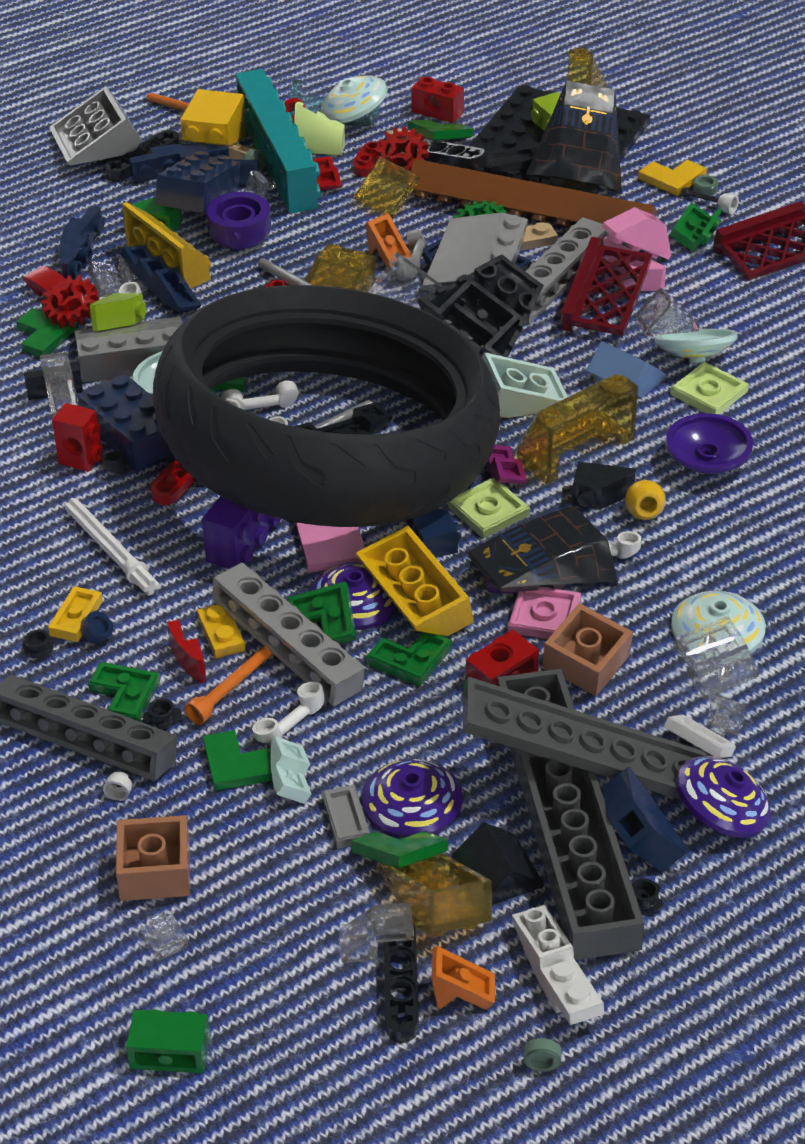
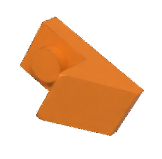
(385, 238)
(461, 978)

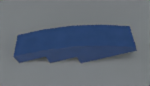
(159, 279)

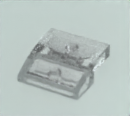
(110, 277)
(716, 657)

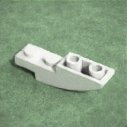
(555, 966)

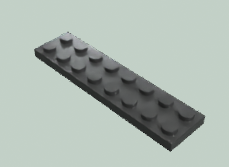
(572, 736)

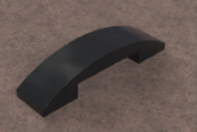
(365, 420)

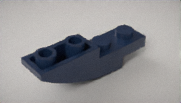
(150, 165)
(77, 239)

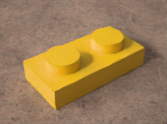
(75, 607)
(220, 631)

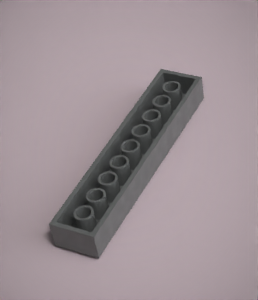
(576, 840)

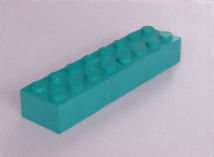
(284, 150)

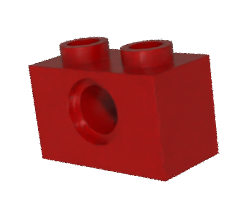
(437, 99)
(77, 437)
(503, 657)

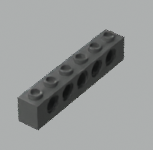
(86, 728)

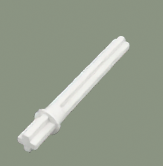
(135, 570)

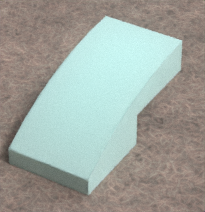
(288, 770)

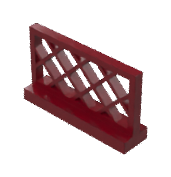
(763, 228)
(583, 287)

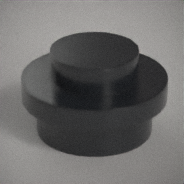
(37, 644)

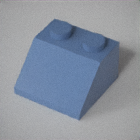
(612, 361)

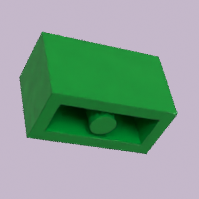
(168, 1041)

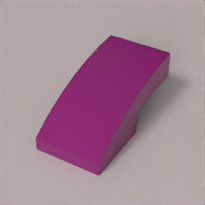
(504, 467)

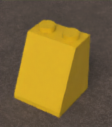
(214, 118)

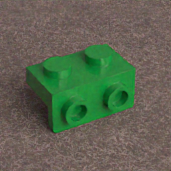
(694, 227)

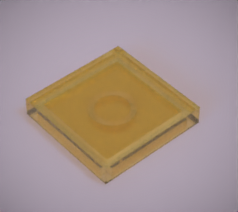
(386, 188)

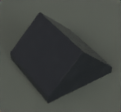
(500, 859)

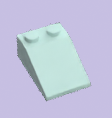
(523, 386)

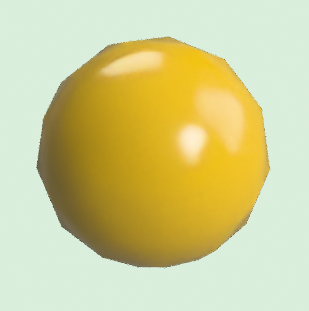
(645, 499)

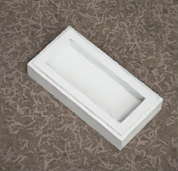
(700, 736)

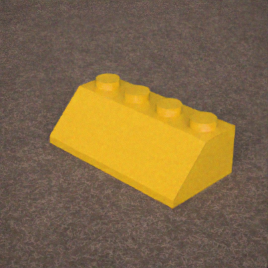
(161, 241)
(417, 583)

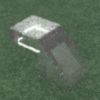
(58, 380)
(377, 924)

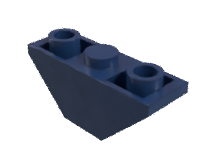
(641, 822)

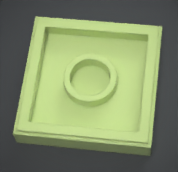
(709, 389)
(489, 507)

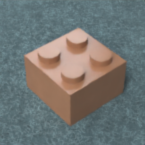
(587, 649)
(153, 858)

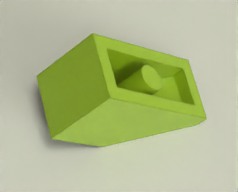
(117, 311)

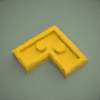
(671, 180)

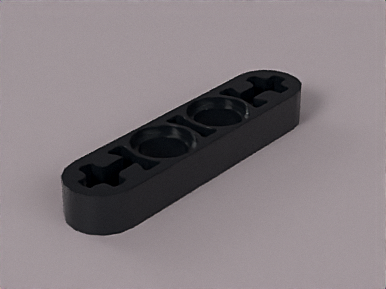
(455, 155)
(119, 167)
(401, 978)

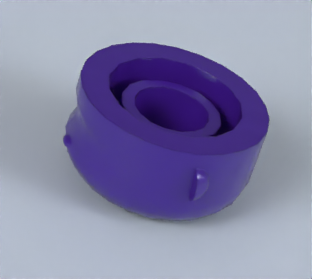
(239, 220)

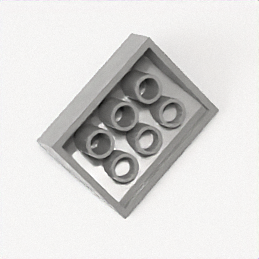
(95, 130)
(474, 241)
(121, 349)

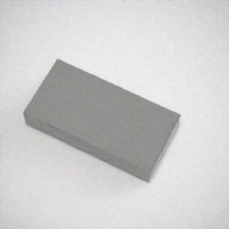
(344, 815)

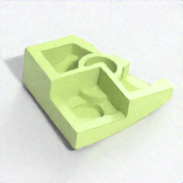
(319, 132)

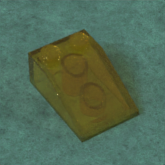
(343, 269)
(441, 894)

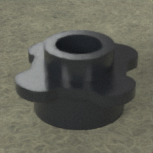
(162, 713)
(649, 890)

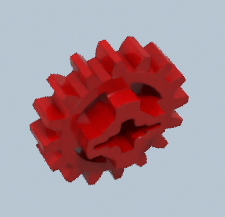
(403, 142)
(70, 301)

